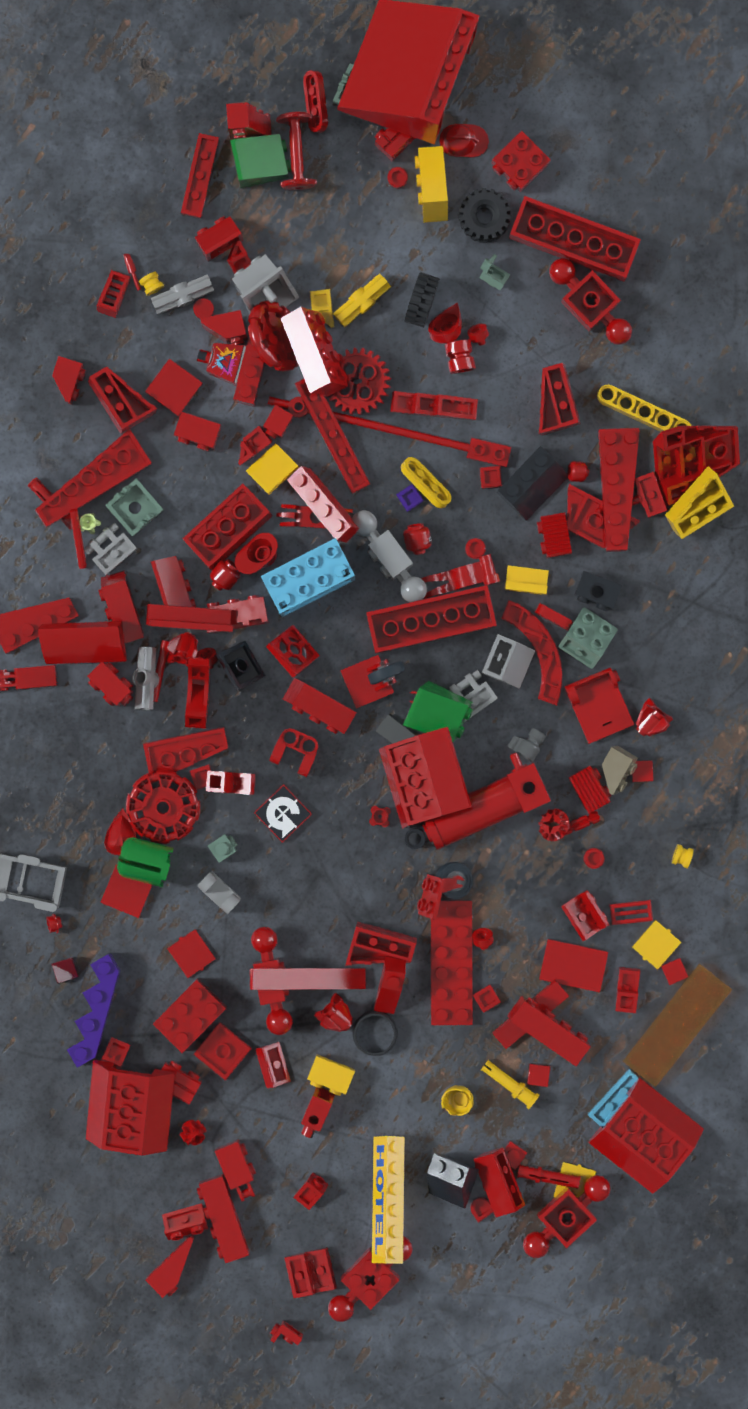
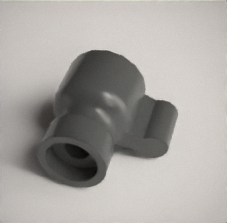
(528, 747)

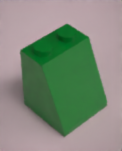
(260, 159)
(438, 708)

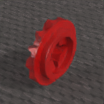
(557, 832)

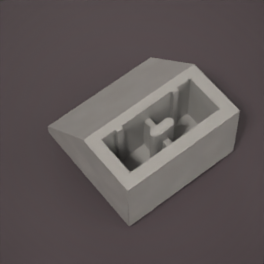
(508, 661)

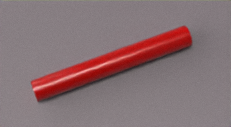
(78, 538)
(160, 668)

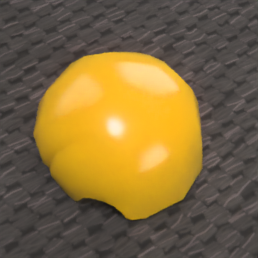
(457, 1100)

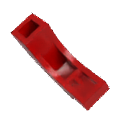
(197, 692)

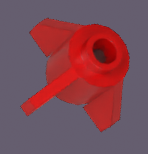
(181, 648)
(652, 719)
(335, 1015)

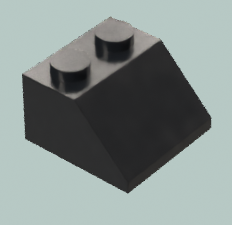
(451, 1179)

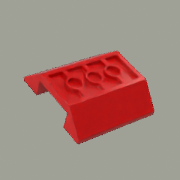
(425, 777)
(129, 1109)
(647, 1137)

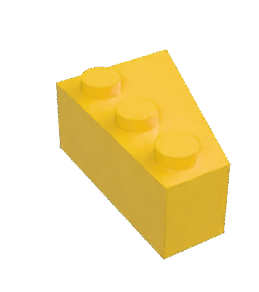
(432, 183)
(699, 504)

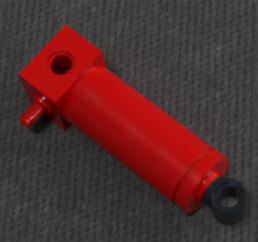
(489, 806)

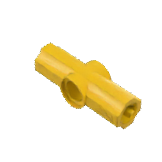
(362, 300)

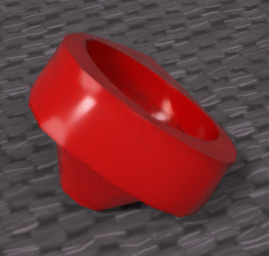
(446, 326)
(118, 833)

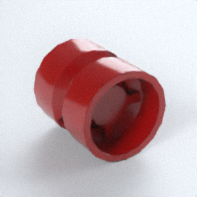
(459, 356)

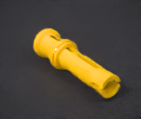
(517, 1089)

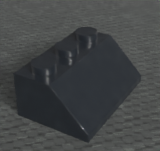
(533, 483)

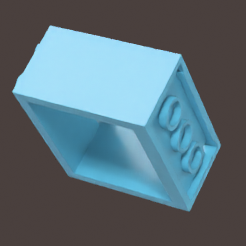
(308, 577)

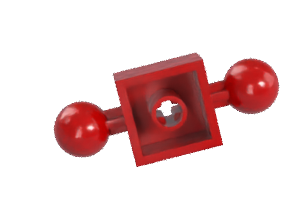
(617, 330)
(278, 1020)
(595, 1189)
(370, 1293)

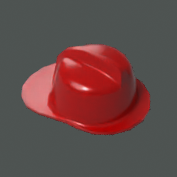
(464, 140)
(257, 554)

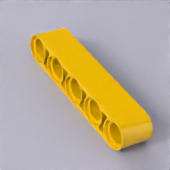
(636, 404)

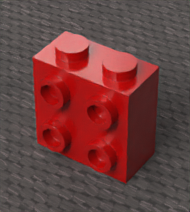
(520, 162)
(116, 689)

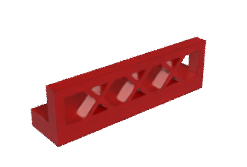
(189, 617)

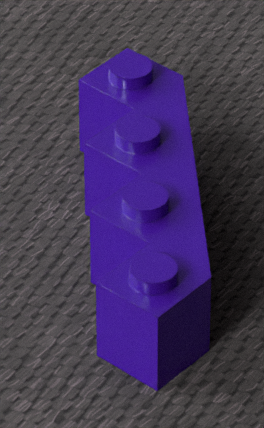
(100, 1001)

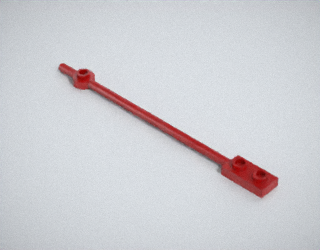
(477, 449)

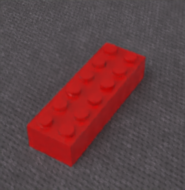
(574, 238)
(431, 619)

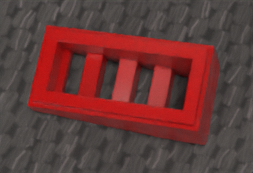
(107, 309)

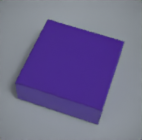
(410, 497)

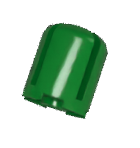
(144, 861)

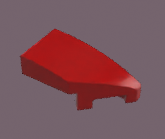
(238, 257)

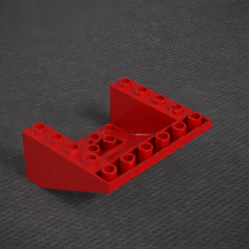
(409, 66)

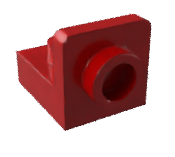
(116, 1052)
(311, 1191)
(289, 1333)

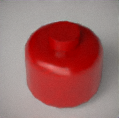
(577, 471)

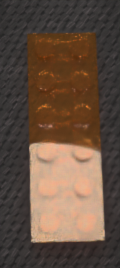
(677, 1025)

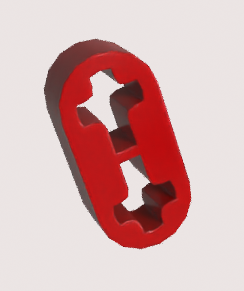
(554, 617)

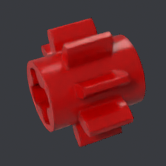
(193, 1132)

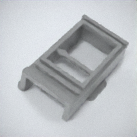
(5, 869)

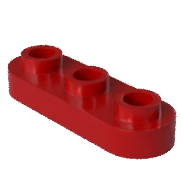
(315, 101)

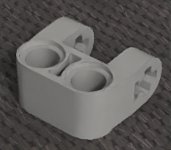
(219, 892)

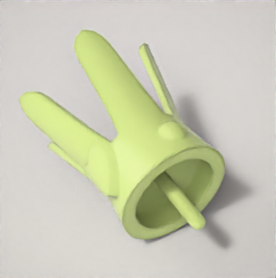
(89, 522)

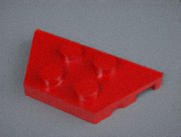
(584, 520)

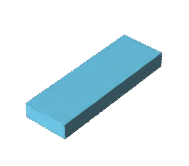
(613, 1099)

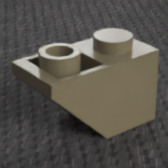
(617, 767)

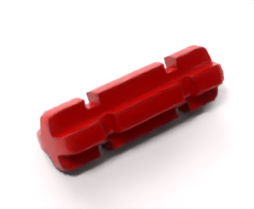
(583, 822)

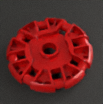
(269, 328)
(166, 794)

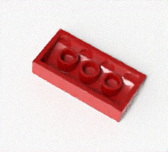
(227, 526)
(82, 642)

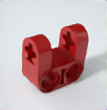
(281, 745)

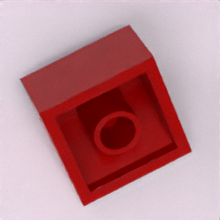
(218, 237)
(227, 327)

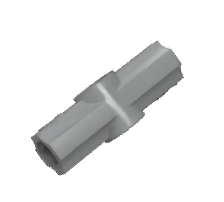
(182, 294)
(145, 678)

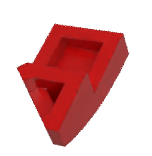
(253, 444)

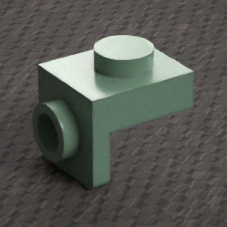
(492, 274)

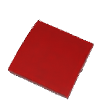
(310, 1272)

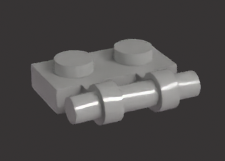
(114, 553)
(480, 696)

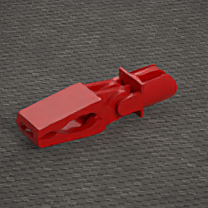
(29, 677)

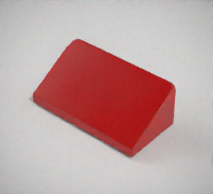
(273, 1065)

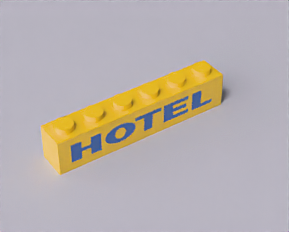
(388, 1199)

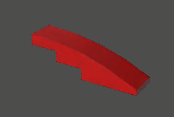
(434, 405)

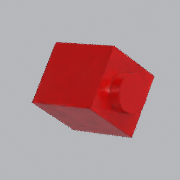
(277, 422)

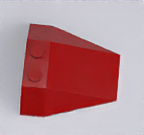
(687, 451)

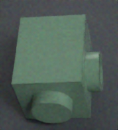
(223, 847)

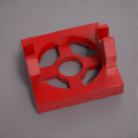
(310, 653)

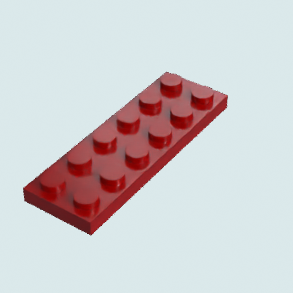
(452, 964)

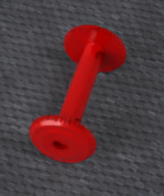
(294, 120)

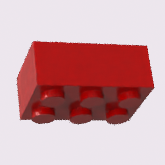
(190, 1015)

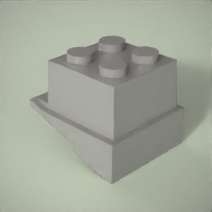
(264, 282)

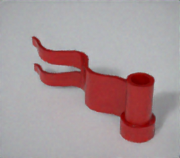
(464, 576)

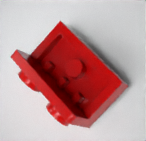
(585, 915)
(184, 1222)

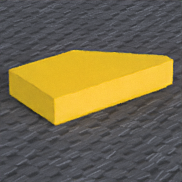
(322, 303)

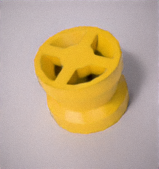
(151, 283)
(682, 856)

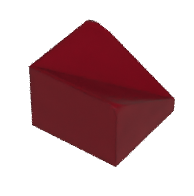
(65, 970)

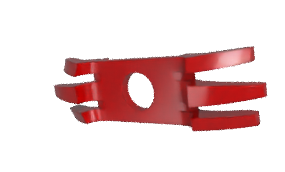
(302, 516)

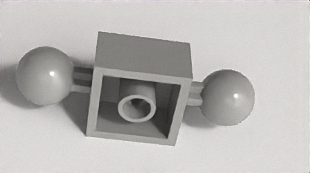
(390, 555)

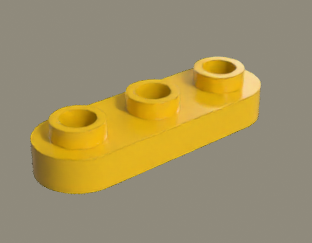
(426, 482)

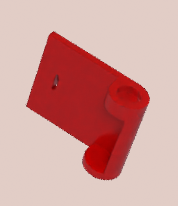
(597, 703)

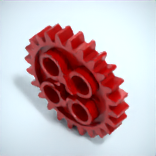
(376, 383)

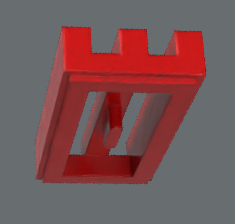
(630, 912)

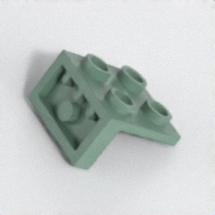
(588, 638)

